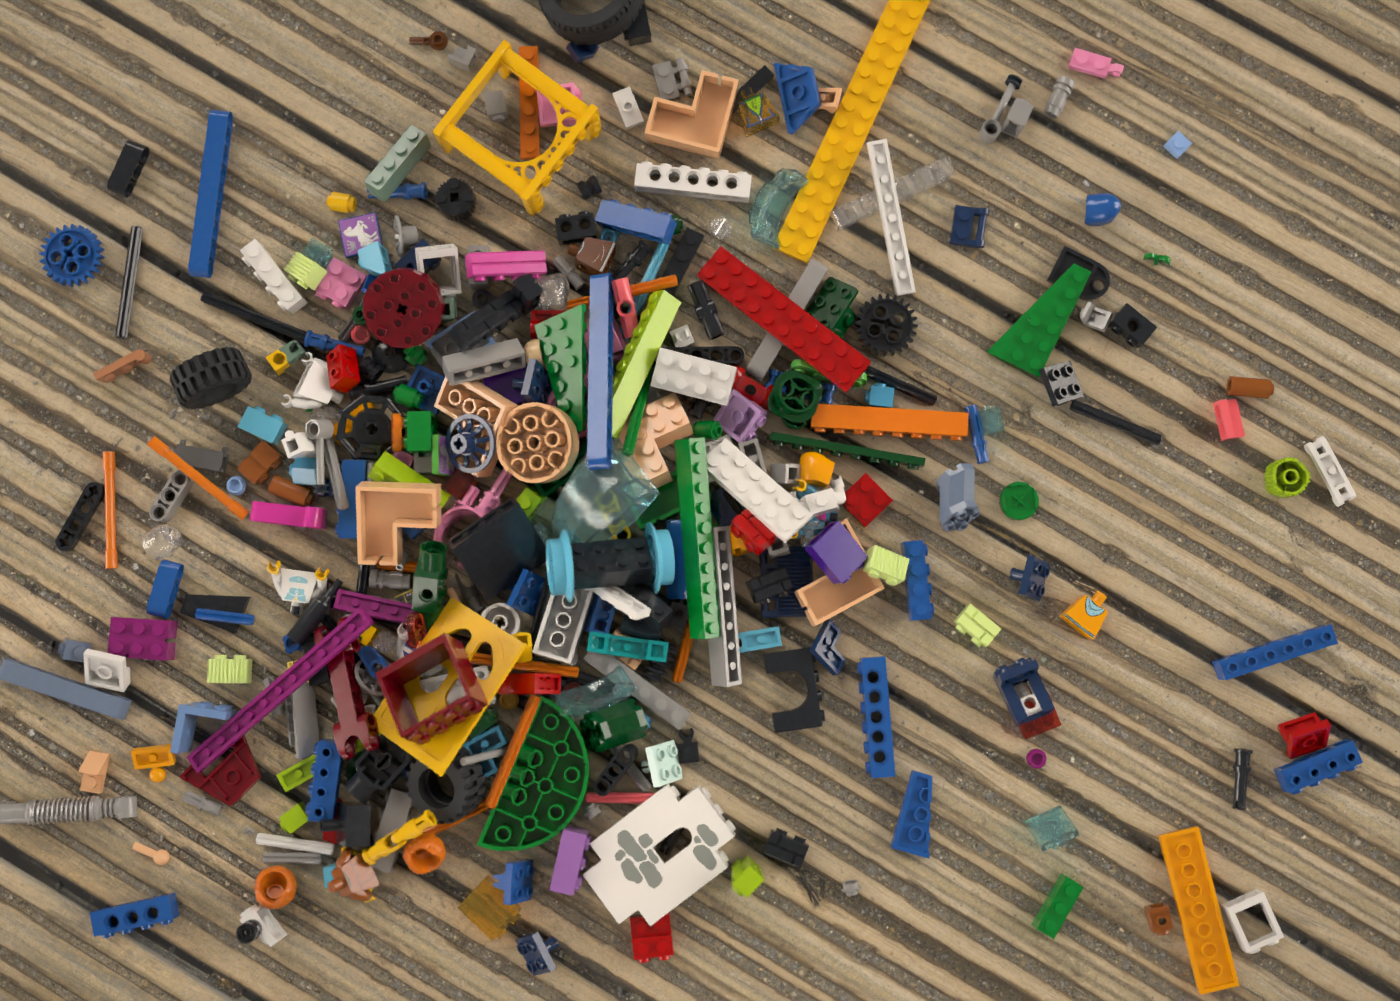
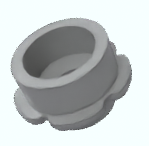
(592, 811)
(851, 887)

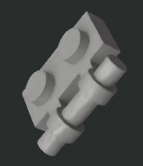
(666, 82)

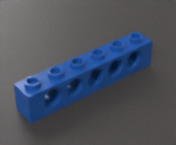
(1274, 652)
(886, 767)

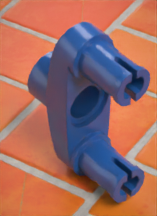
(370, 658)

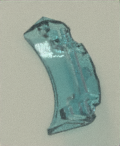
(771, 204)
(596, 695)

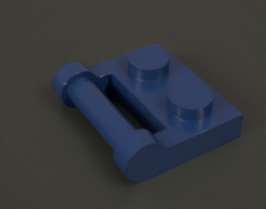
(962, 226)

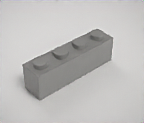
(483, 362)
(396, 814)

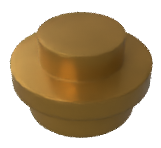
(508, 701)

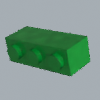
(1057, 906)

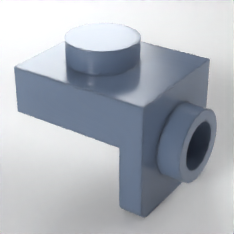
(73, 649)

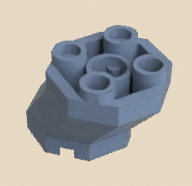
(957, 497)

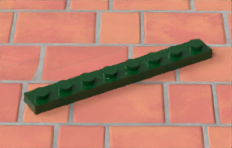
(854, 452)

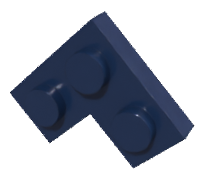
(824, 648)

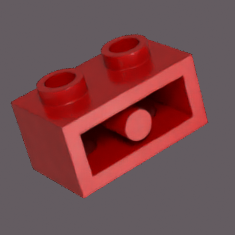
(343, 368)

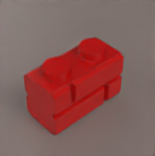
(752, 532)

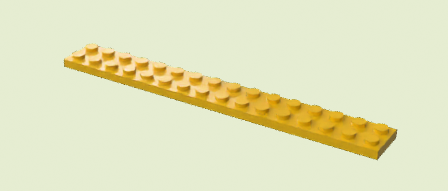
(850, 127)

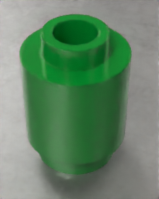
(407, 396)
(709, 429)

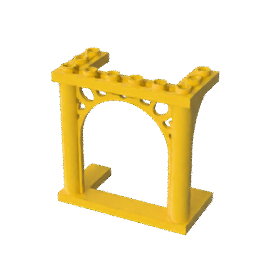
(529, 190)

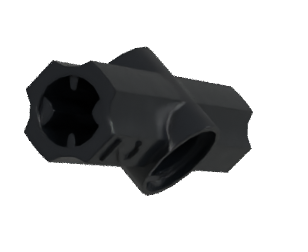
(705, 310)

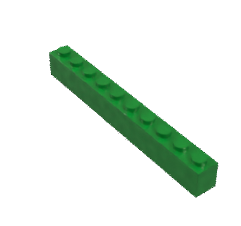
(697, 538)

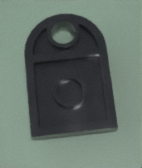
(1098, 272)

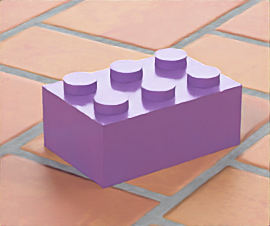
(570, 860)

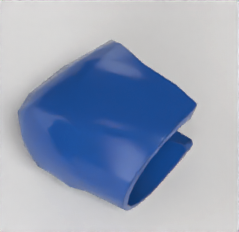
(1101, 209)

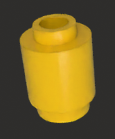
(341, 202)

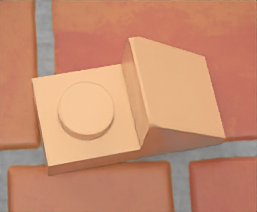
(829, 98)
(94, 771)

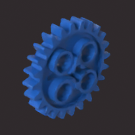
(58, 246)

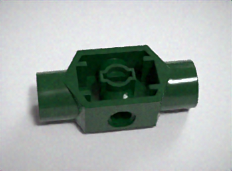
(429, 581)

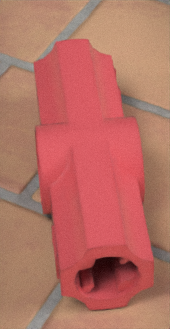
(623, 294)

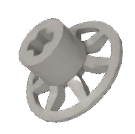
(406, 234)
(366, 680)

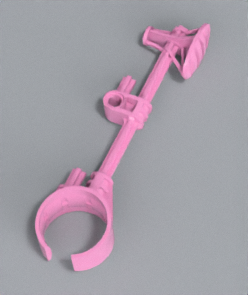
(491, 500)

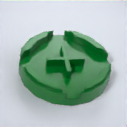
(1018, 501)

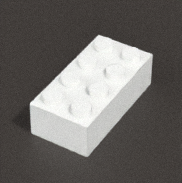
(693, 376)
(563, 626)

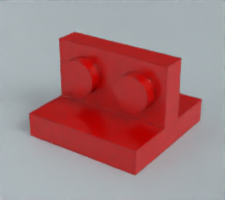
(1304, 734)

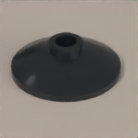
(391, 363)

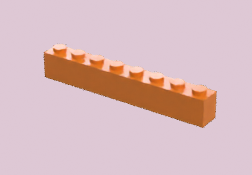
(890, 421)

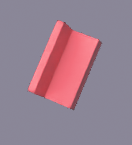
(1228, 419)

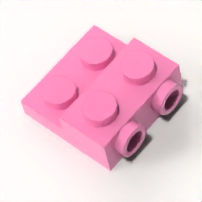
(547, 112)
(340, 284)

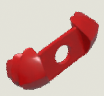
(762, 393)

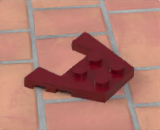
(231, 777)

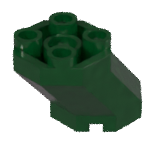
(613, 725)

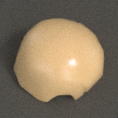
(533, 351)

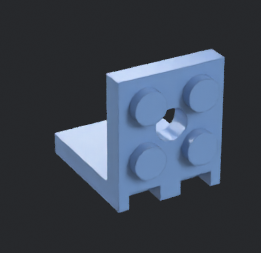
(187, 720)

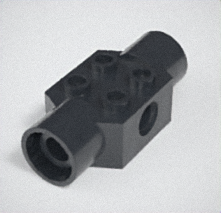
(378, 769)

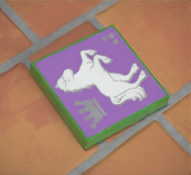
(440, 460)

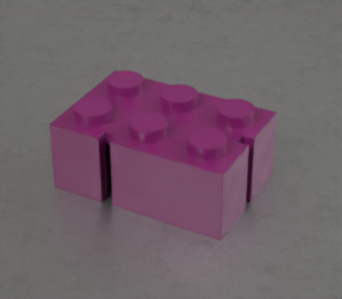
(142, 638)

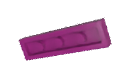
(374, 606)

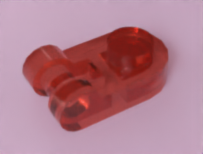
(415, 628)

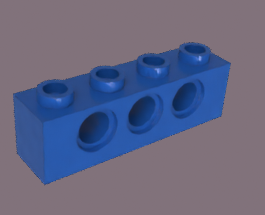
(103, 923)

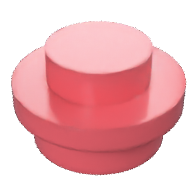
(360, 334)

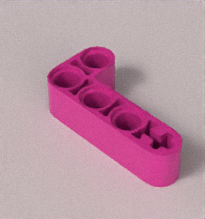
(289, 515)

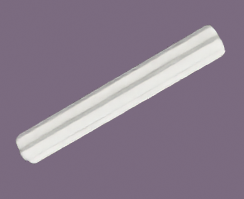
(295, 843)

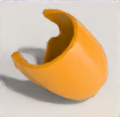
(816, 469)

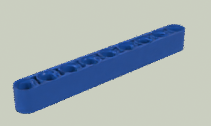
(210, 194)

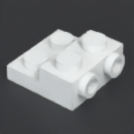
(106, 670)
(271, 929)

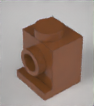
(1154, 913)

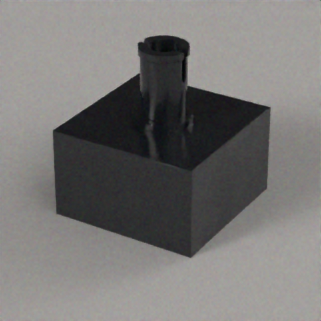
(351, 824)

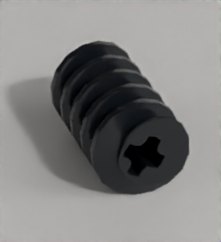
(657, 668)

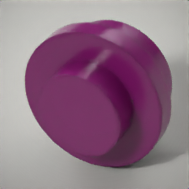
(1036, 758)

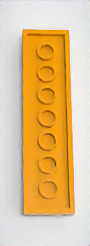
(1198, 910)

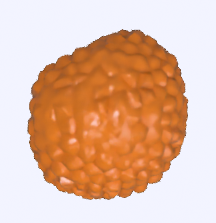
(424, 853)
(275, 887)

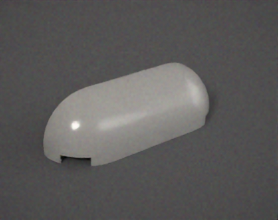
(302, 721)

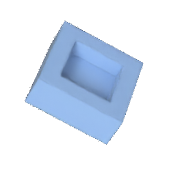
(1177, 144)

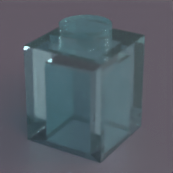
(991, 420)

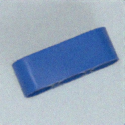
(165, 589)

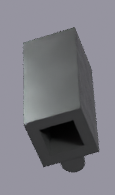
(203, 458)

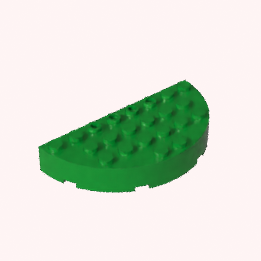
(543, 784)

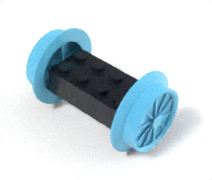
(610, 562)

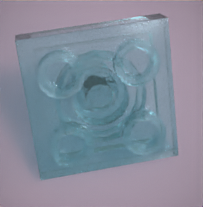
(1051, 828)

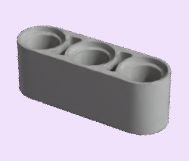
(163, 501)

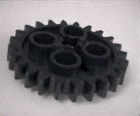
(891, 308)

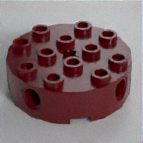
(401, 288)

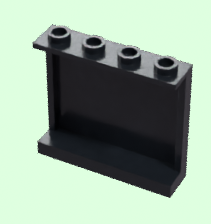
(498, 548)

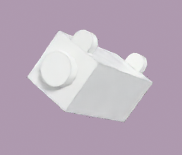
(299, 445)

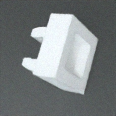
(682, 336)

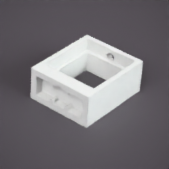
(442, 251)
(1243, 902)

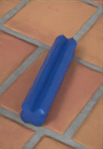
(223, 616)

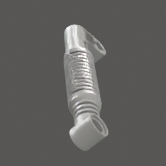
(67, 810)

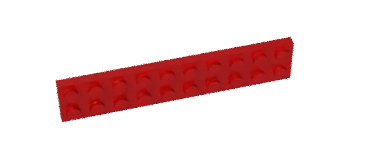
(783, 319)

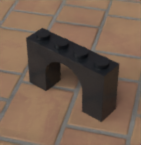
(808, 713)

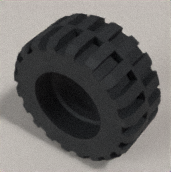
(210, 378)
(428, 794)

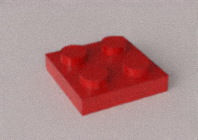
(866, 500)

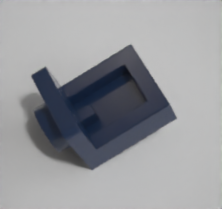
(582, 52)

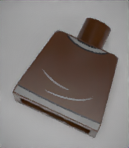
(593, 255)

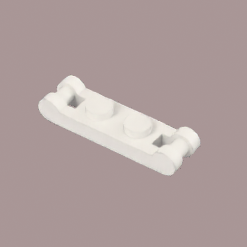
(1330, 471)

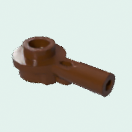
(437, 40)

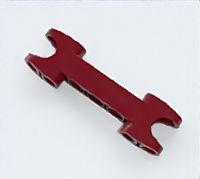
(351, 711)

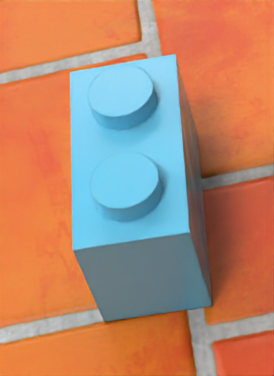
(262, 425)

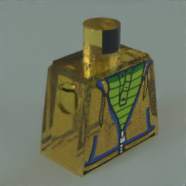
(756, 112)

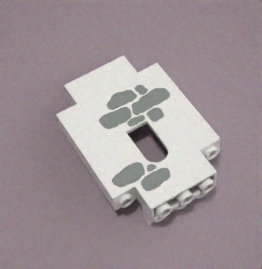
(633, 873)

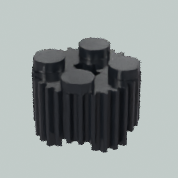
(451, 190)

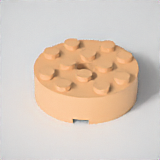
(556, 448)

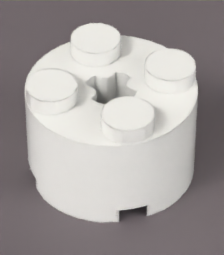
(511, 617)

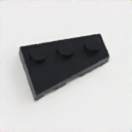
(215, 602)

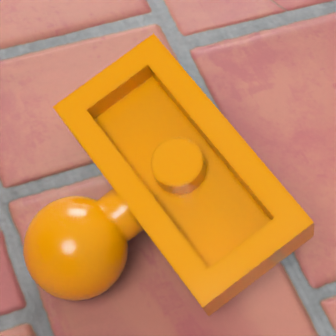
(154, 758)

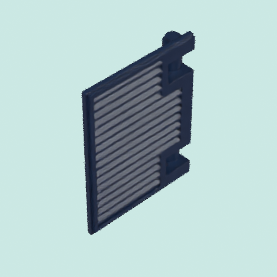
(800, 571)

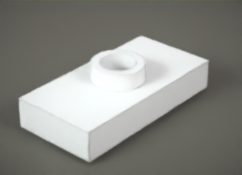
(628, 108)

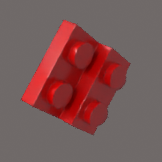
(651, 940)

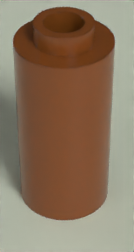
(1249, 387)
(292, 492)

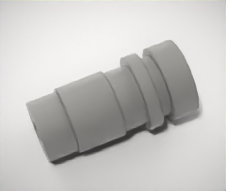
(1057, 99)
(390, 579)

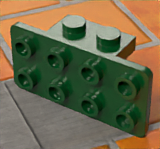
(833, 304)

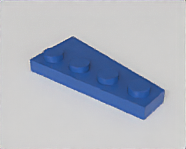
(913, 821)

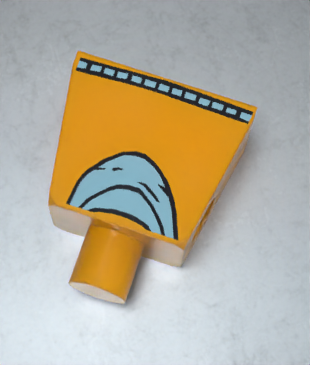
(1086, 614)

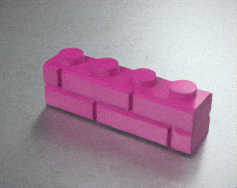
(505, 264)

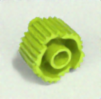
(1276, 477)

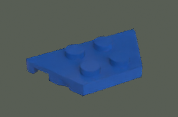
(797, 93)

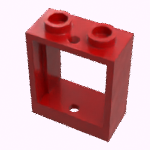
(531, 684)

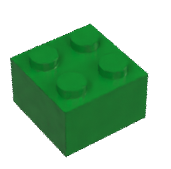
(420, 428)

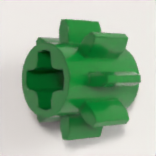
(415, 355)

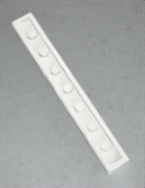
(891, 217)

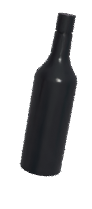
(313, 615)

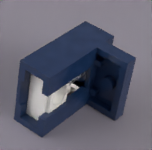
(1015, 675)

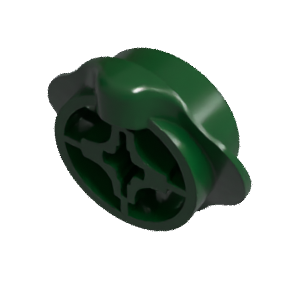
(798, 413)

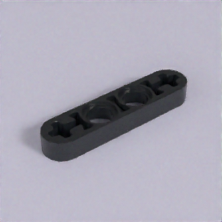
(76, 514)

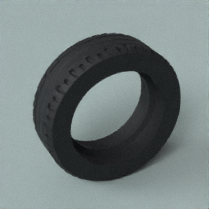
(592, 27)

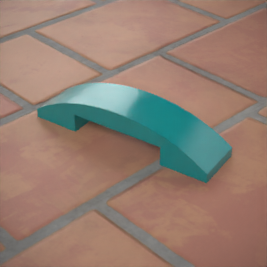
(627, 647)

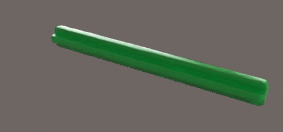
(636, 416)

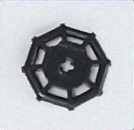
(361, 421)

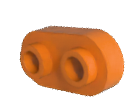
(397, 425)

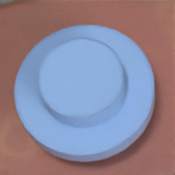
(236, 485)

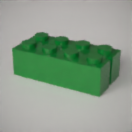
(664, 506)

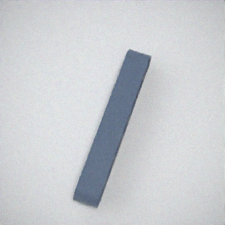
(64, 689)

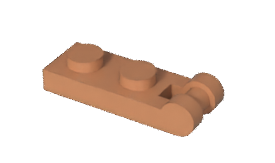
(122, 366)

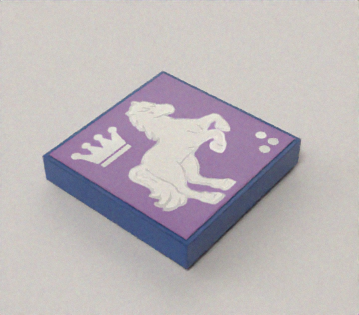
(359, 232)

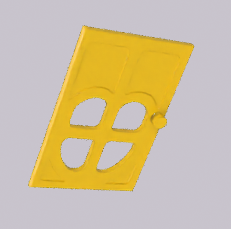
(443, 748)

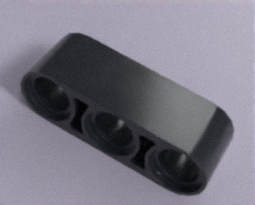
(128, 168)
(609, 775)

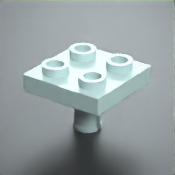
(662, 763)

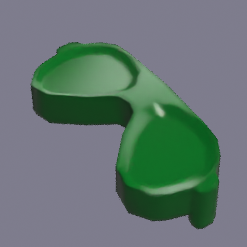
(1163, 258)

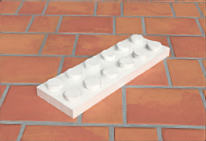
(756, 490)

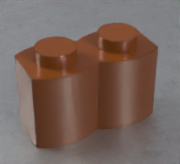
(260, 463)

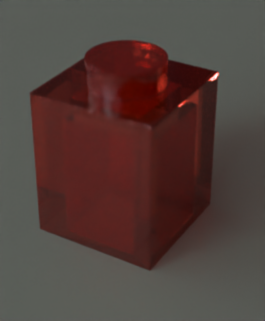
(459, 484)

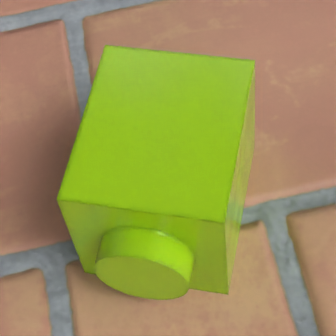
(294, 818)

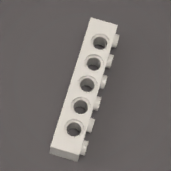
(684, 188)

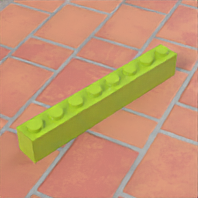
(640, 355)

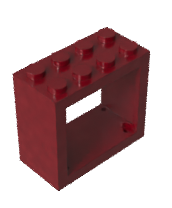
(415, 664)

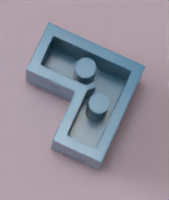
(485, 742)

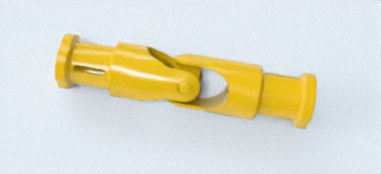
(409, 830)

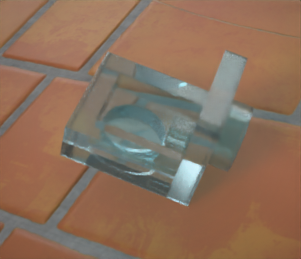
(318, 252)

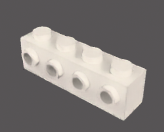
(273, 276)

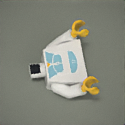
(298, 585)

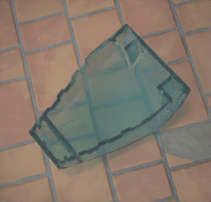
(602, 501)

